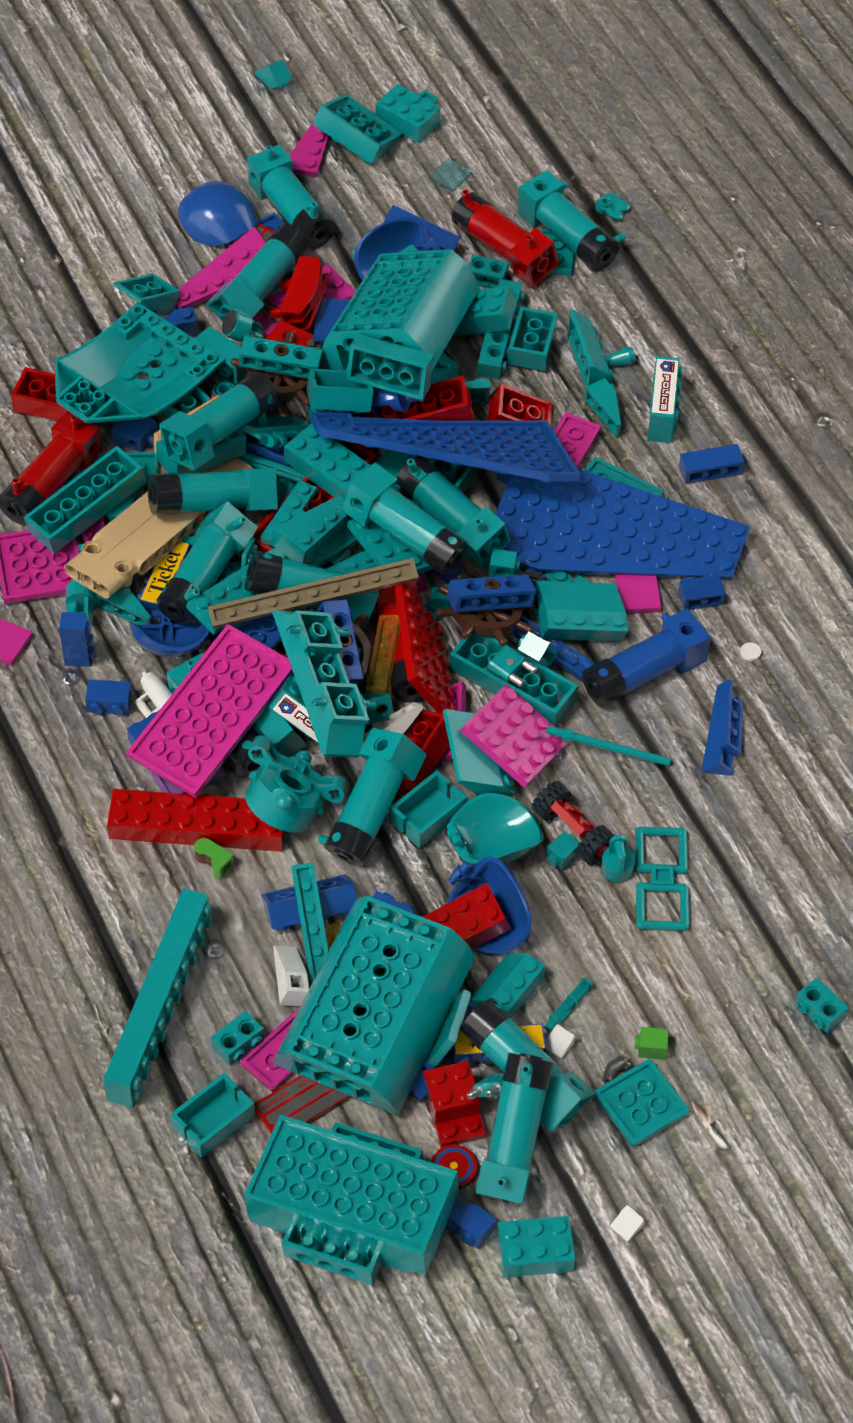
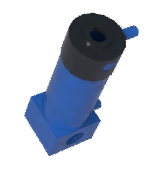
(679, 644)

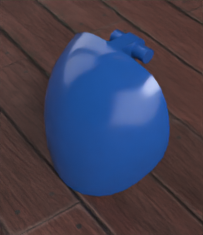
(216, 213)
(392, 238)
(169, 638)
(507, 893)

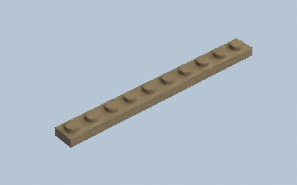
(313, 593)

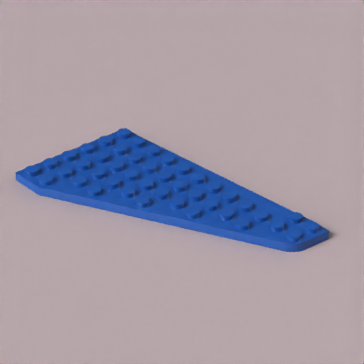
(501, 446)

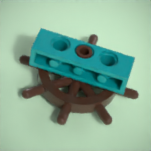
(281, 362)

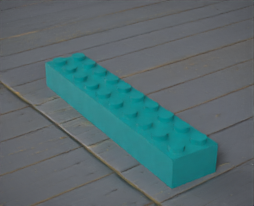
(157, 998)

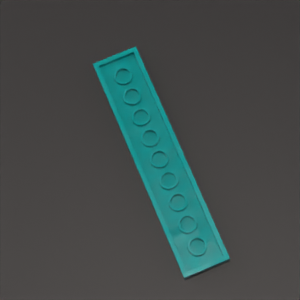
(233, 586)

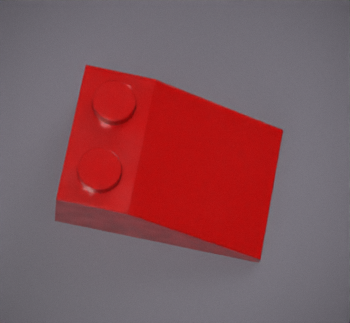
(515, 405)

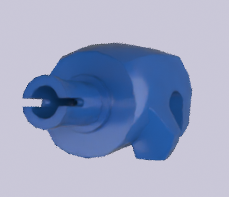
(398, 402)

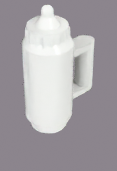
(154, 690)

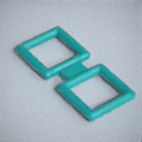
(661, 878)

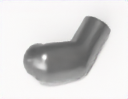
(615, 1065)

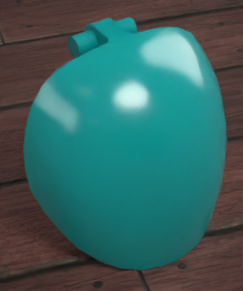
(493, 827)

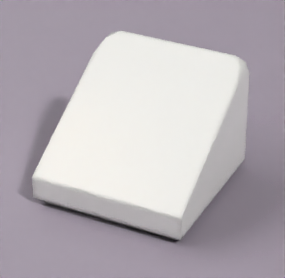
(559, 1041)
(627, 1223)

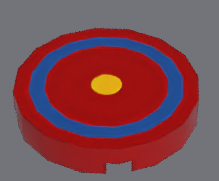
(458, 1159)

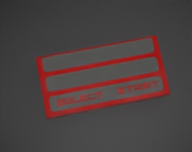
(299, 1100)

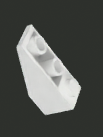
(290, 975)

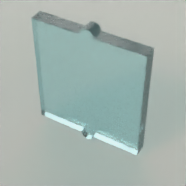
(450, 175)

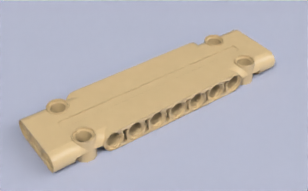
(134, 543)

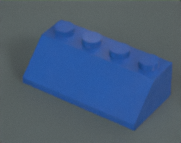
(335, 896)

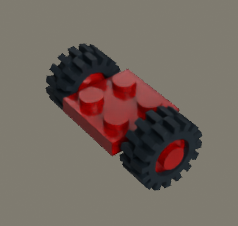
(554, 802)

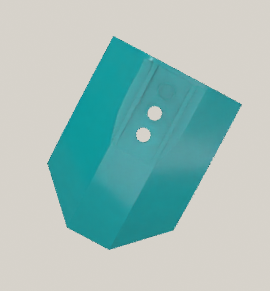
(101, 376)

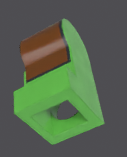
(214, 856)

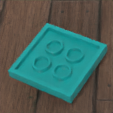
(641, 1103)

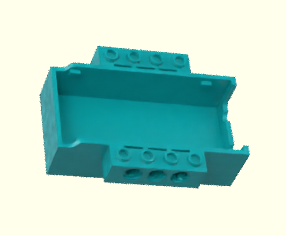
(350, 1199)

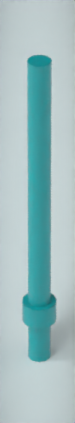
(568, 735)

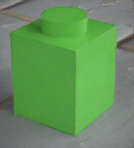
(652, 1043)

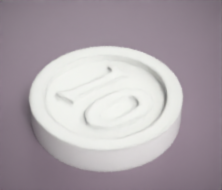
(750, 652)

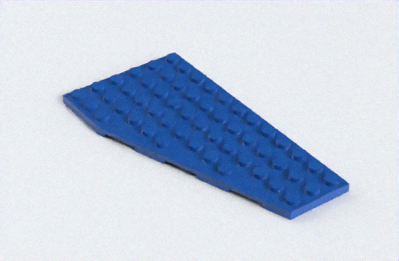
(615, 529)

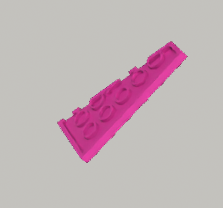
(220, 270)

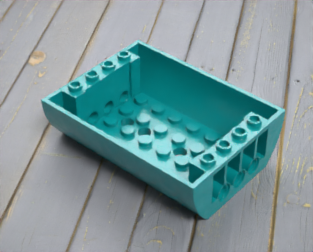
(405, 301)
(401, 1006)

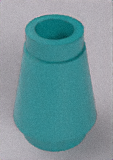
(622, 357)

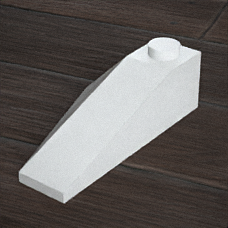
(398, 723)

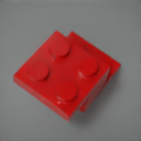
(452, 1113)

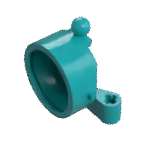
(287, 789)

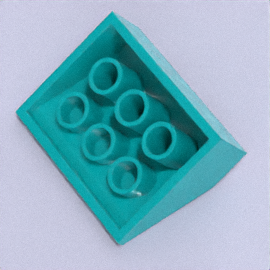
(356, 128)
(580, 611)
(473, 766)

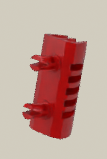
(302, 293)

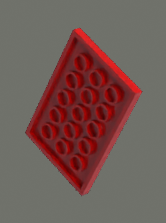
(424, 651)

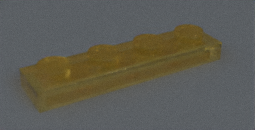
(383, 655)

